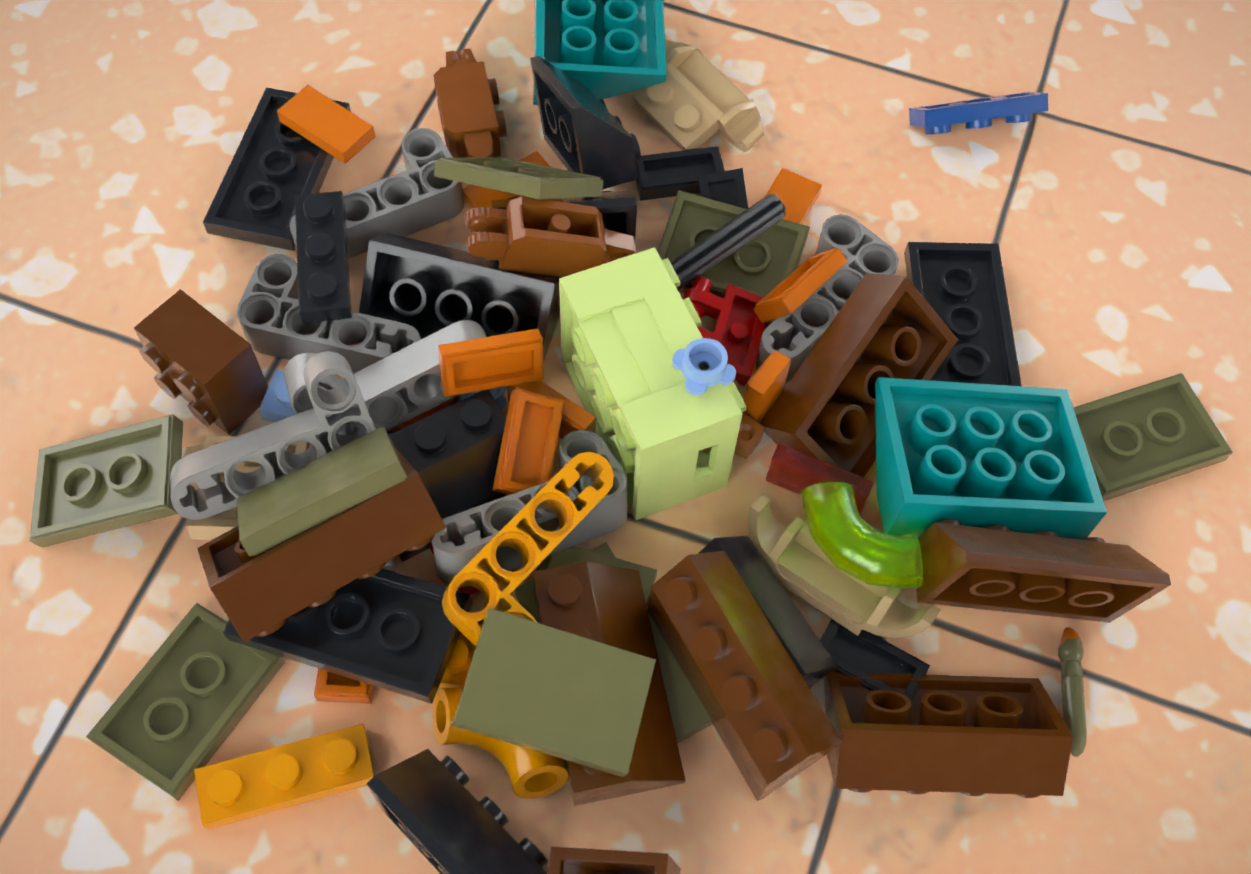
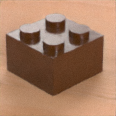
(202, 362)

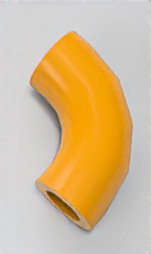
(530, 771)

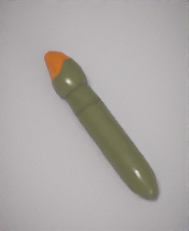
(1072, 688)

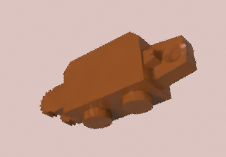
(467, 107)
(544, 237)

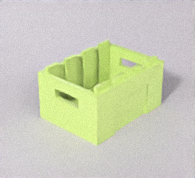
(618, 351)

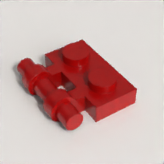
(735, 323)

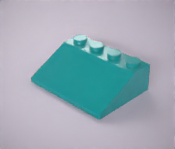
(603, 42)
(982, 458)

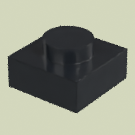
(725, 187)

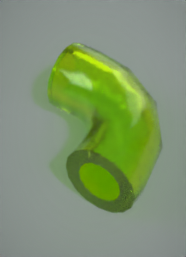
(856, 546)

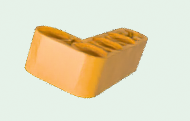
(529, 540)

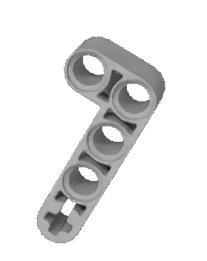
(405, 200)
(864, 255)
(274, 299)
(394, 386)
(269, 444)
(474, 528)

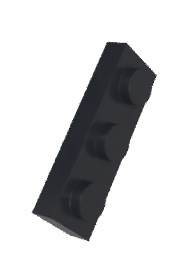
(322, 257)

